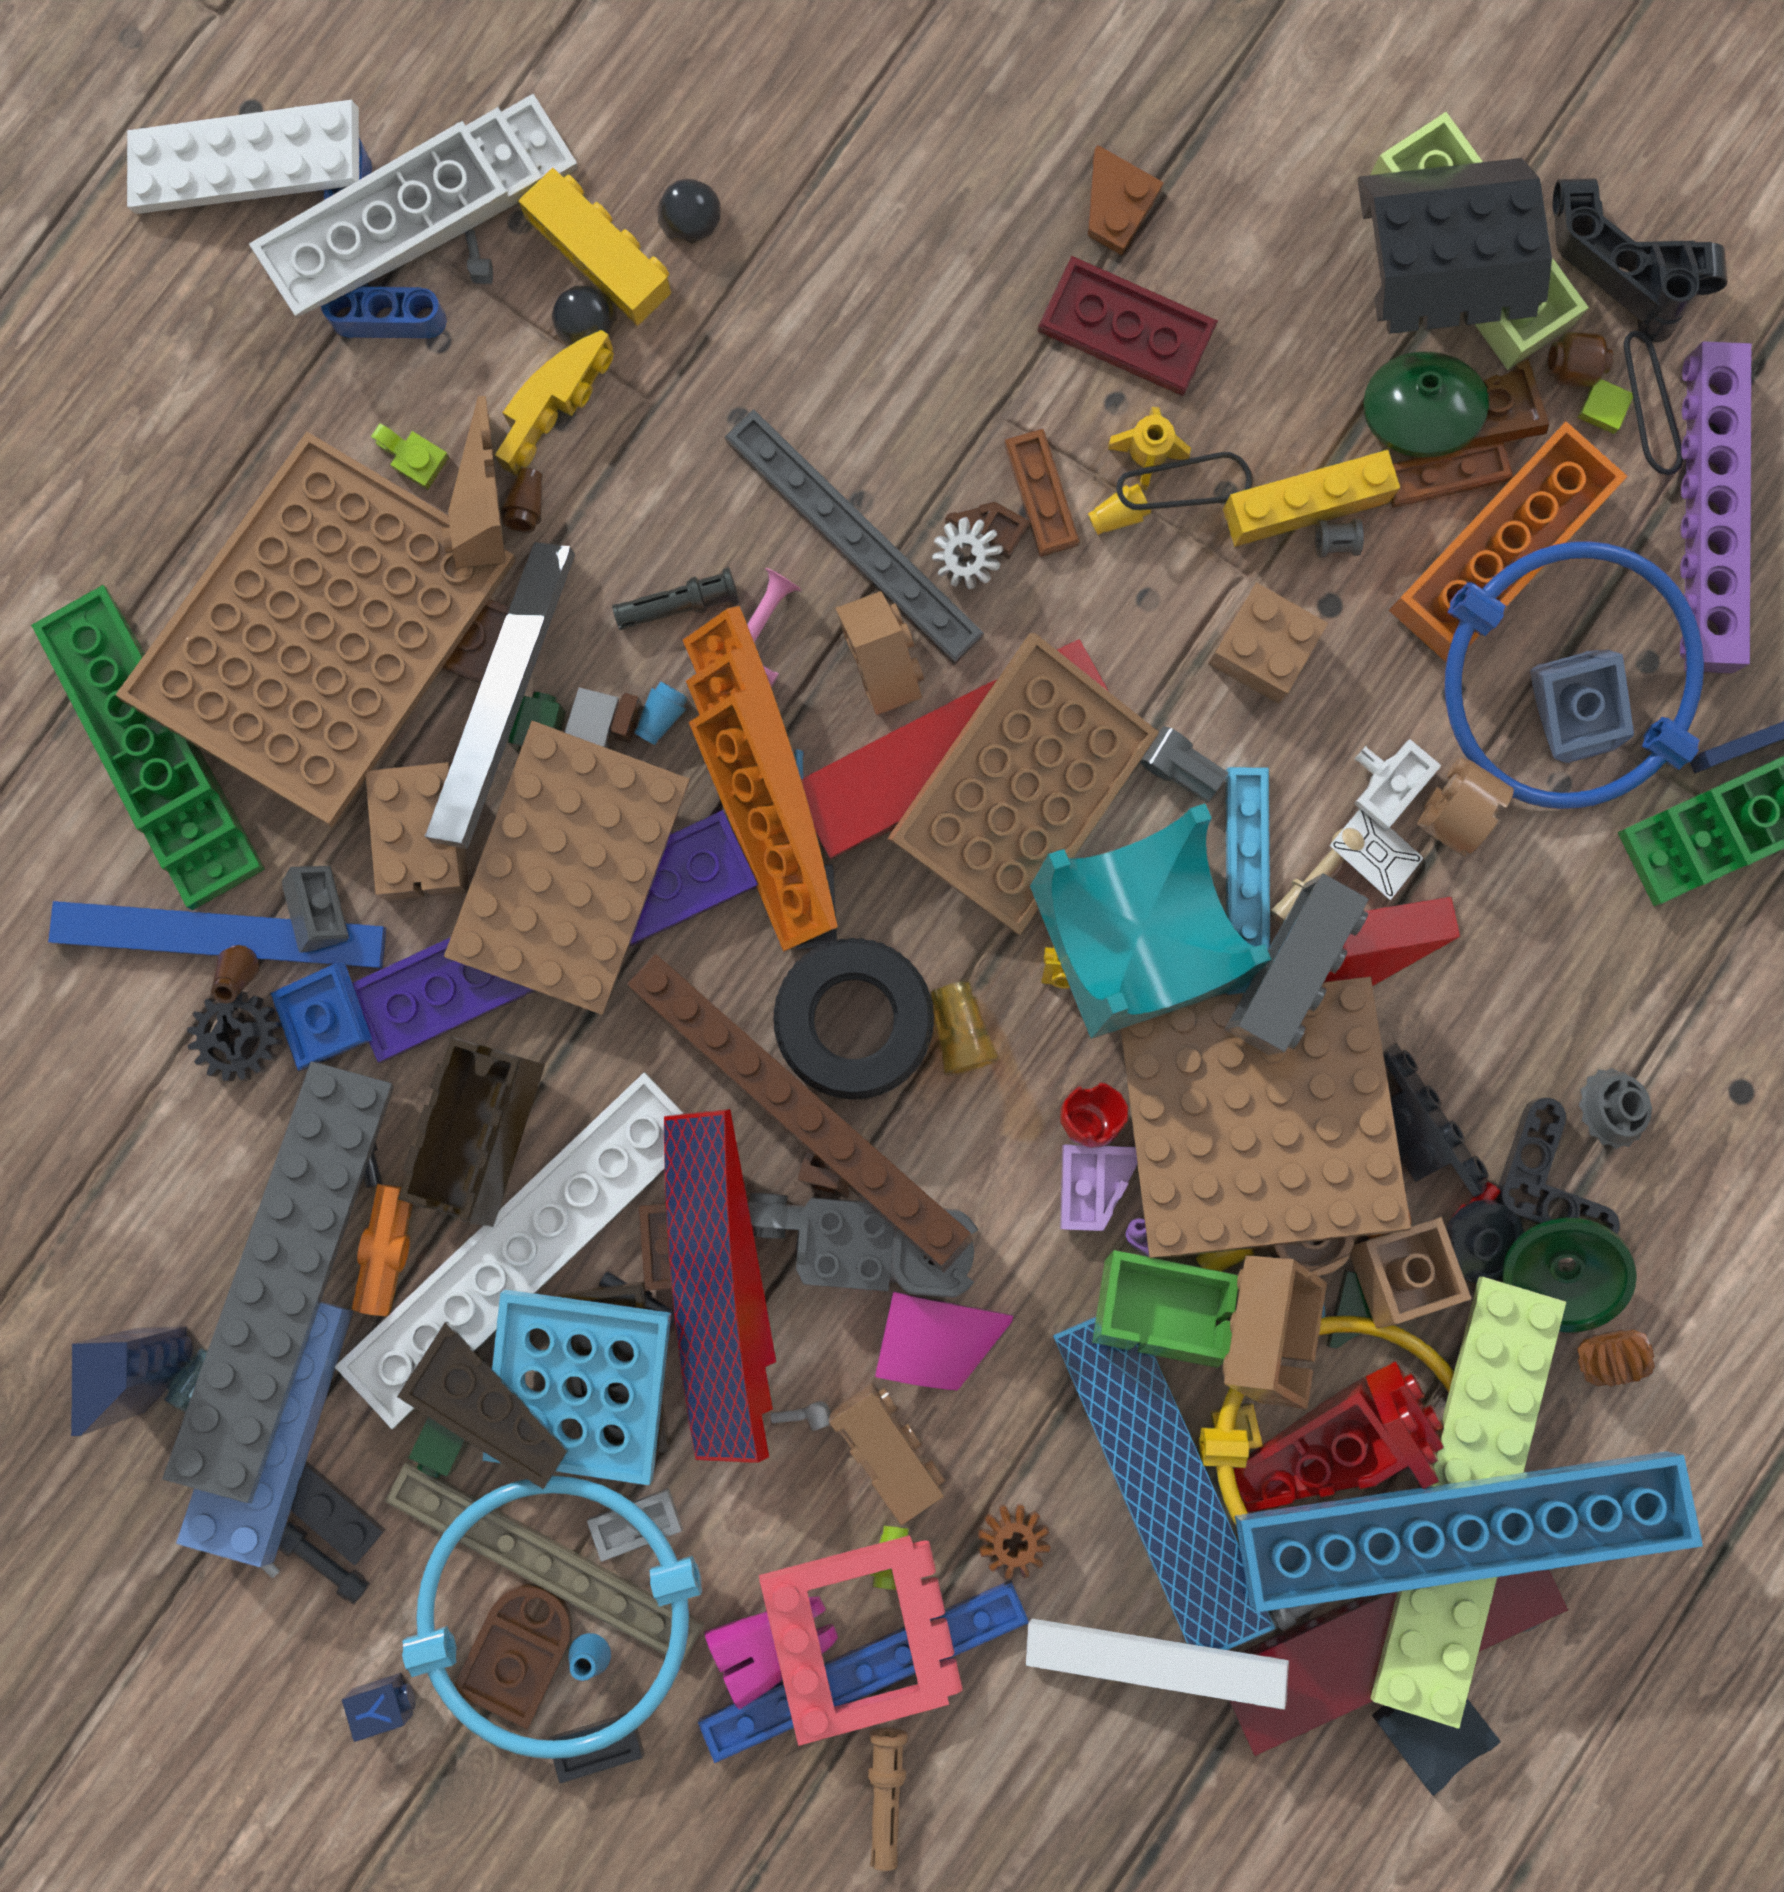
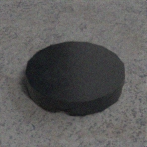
(1482, 1237)

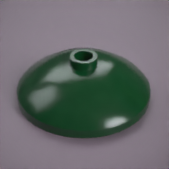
(1421, 418)
(1593, 1284)

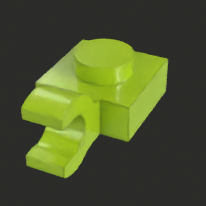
(413, 458)

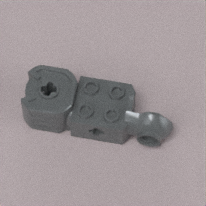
(856, 1248)

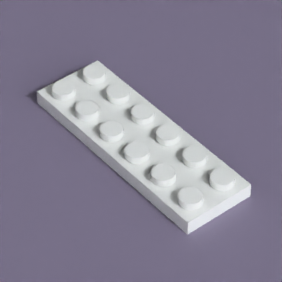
(243, 157)

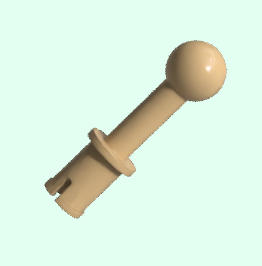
(1328, 866)

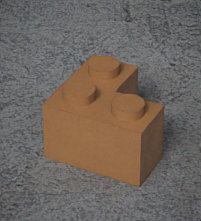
(881, 651)

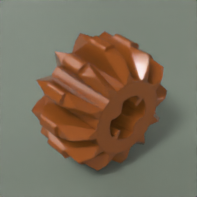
(1616, 1358)
(1024, 1552)

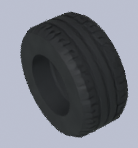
(843, 962)

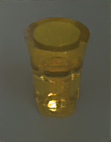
(961, 1030)

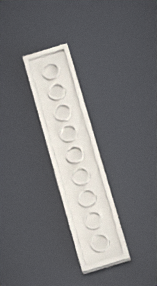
(524, 1249)

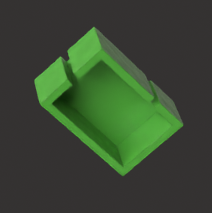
(1165, 1308)

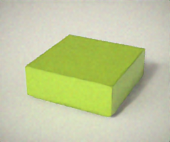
(1606, 406)

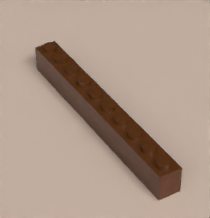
(801, 1113)

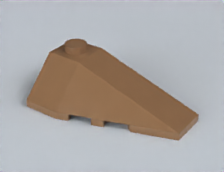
(474, 509)

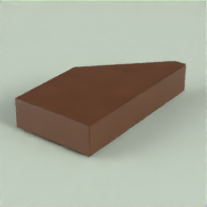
(1007, 524)

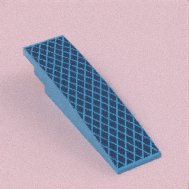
(1164, 1489)

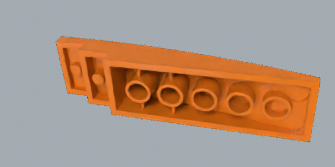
(758, 777)

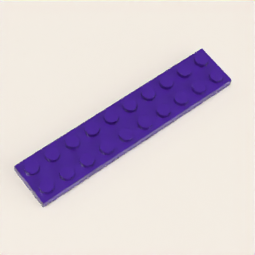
(435, 995)

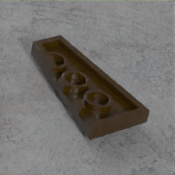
(473, 1402)

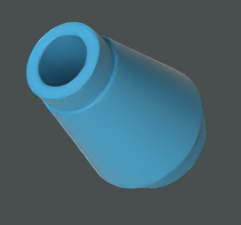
(660, 712)
(592, 1648)

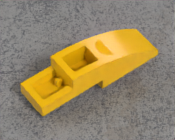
(559, 384)

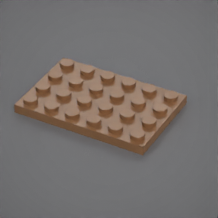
(1023, 781)
(567, 868)

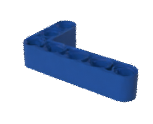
(368, 301)

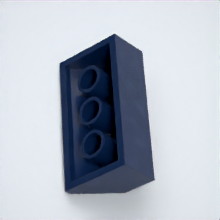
(124, 1374)

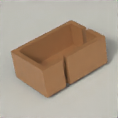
(399, 816)
(1274, 1321)

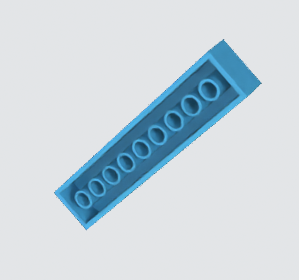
(1467, 1531)

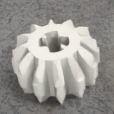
(954, 557)

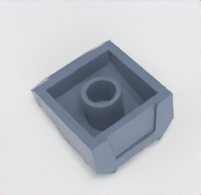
(1583, 704)

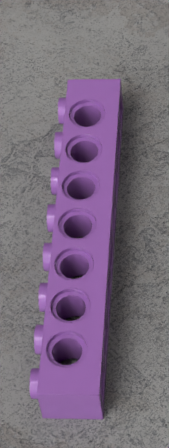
(1730, 371)

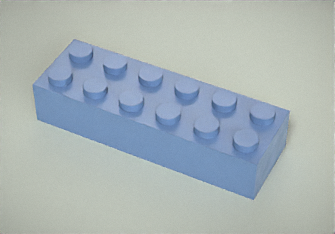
(255, 1530)

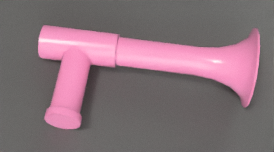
(777, 589)

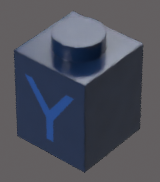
(379, 1706)

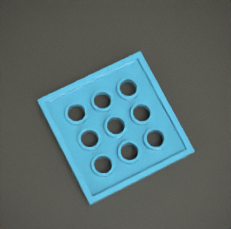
(603, 1325)

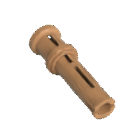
(887, 1778)

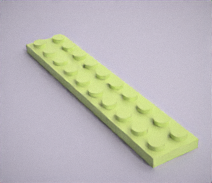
(1484, 1435)

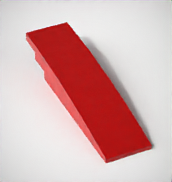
(876, 784)

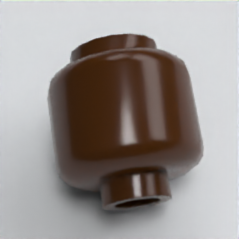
(1579, 359)

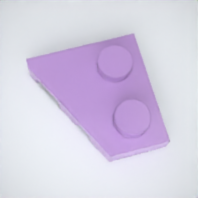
(1093, 1184)

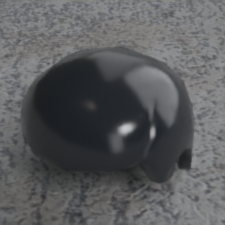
(688, 210)
(582, 313)

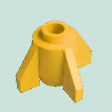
(1151, 443)

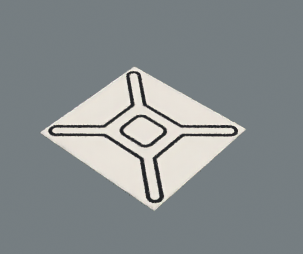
(1385, 857)

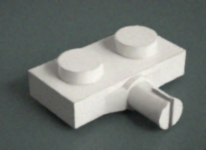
(1394, 781)

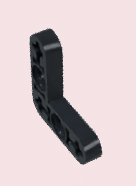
(1534, 1179)

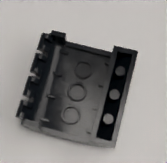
(1458, 243)

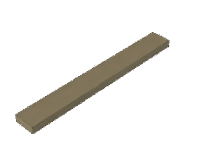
(541, 1560)

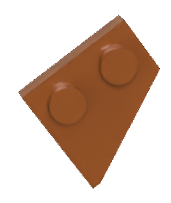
(1118, 199)

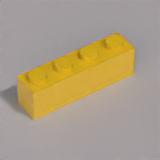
(595, 245)
(1310, 498)

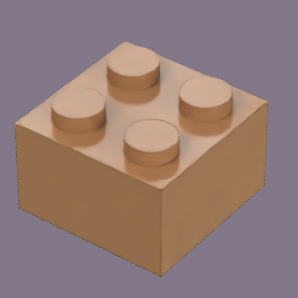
(1268, 643)
(1409, 1273)

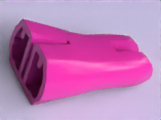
(749, 1656)

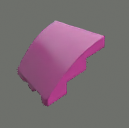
(936, 1341)

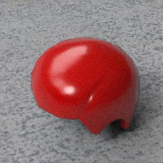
(1094, 1115)

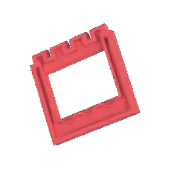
(800, 1650)

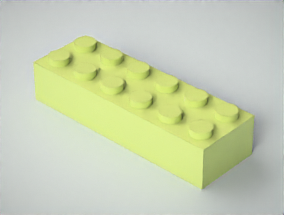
(1444, 145)

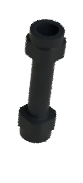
(350, 1585)

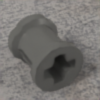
(1339, 537)

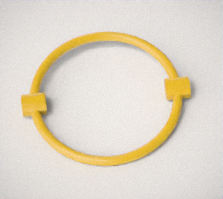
(1230, 1447)

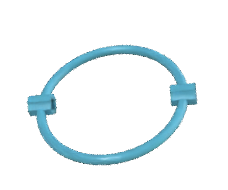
(436, 1648)

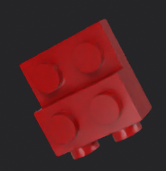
(1407, 1420)

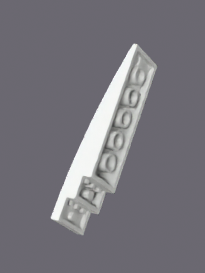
(412, 205)

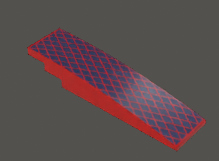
(716, 1289)

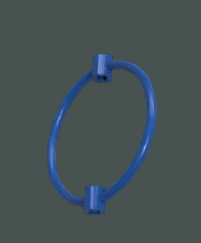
(1665, 740)

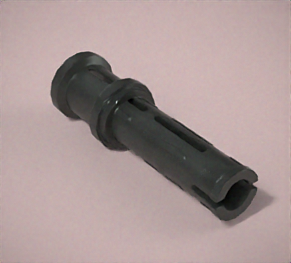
(694, 596)

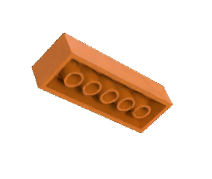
(1532, 512)

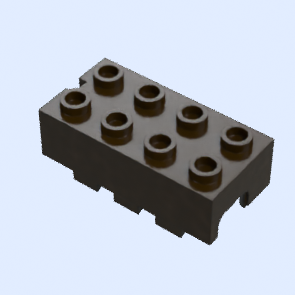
(470, 1132)

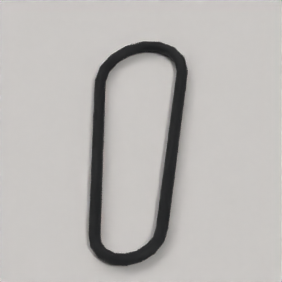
(1637, 404)
(1180, 503)

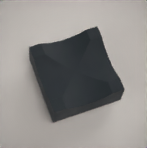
(1434, 1748)

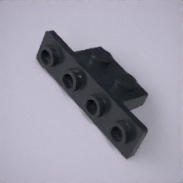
(1423, 1131)

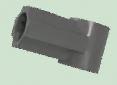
(1174, 759)

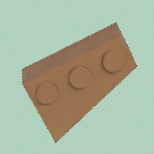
(888, 1452)

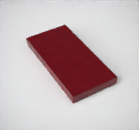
(1127, 325)

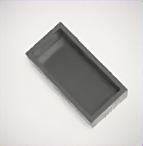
(1301, 957)

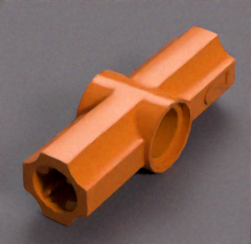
(382, 1252)

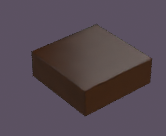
(626, 717)

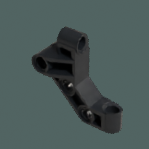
(1660, 274)

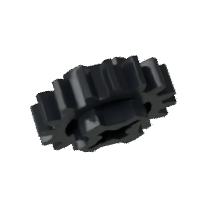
(240, 1052)

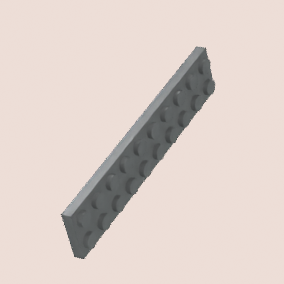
(279, 1284)

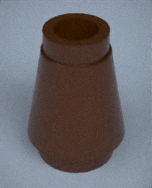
(524, 502)
(233, 972)

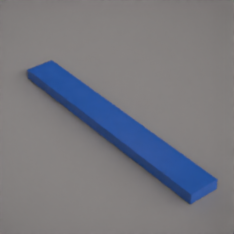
(205, 934)
(863, 1671)

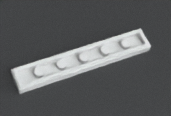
(1158, 1663)

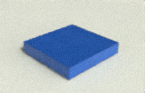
(321, 1016)

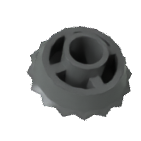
(1615, 1108)

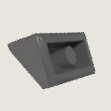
(314, 907)

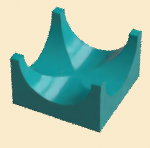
(1143, 927)

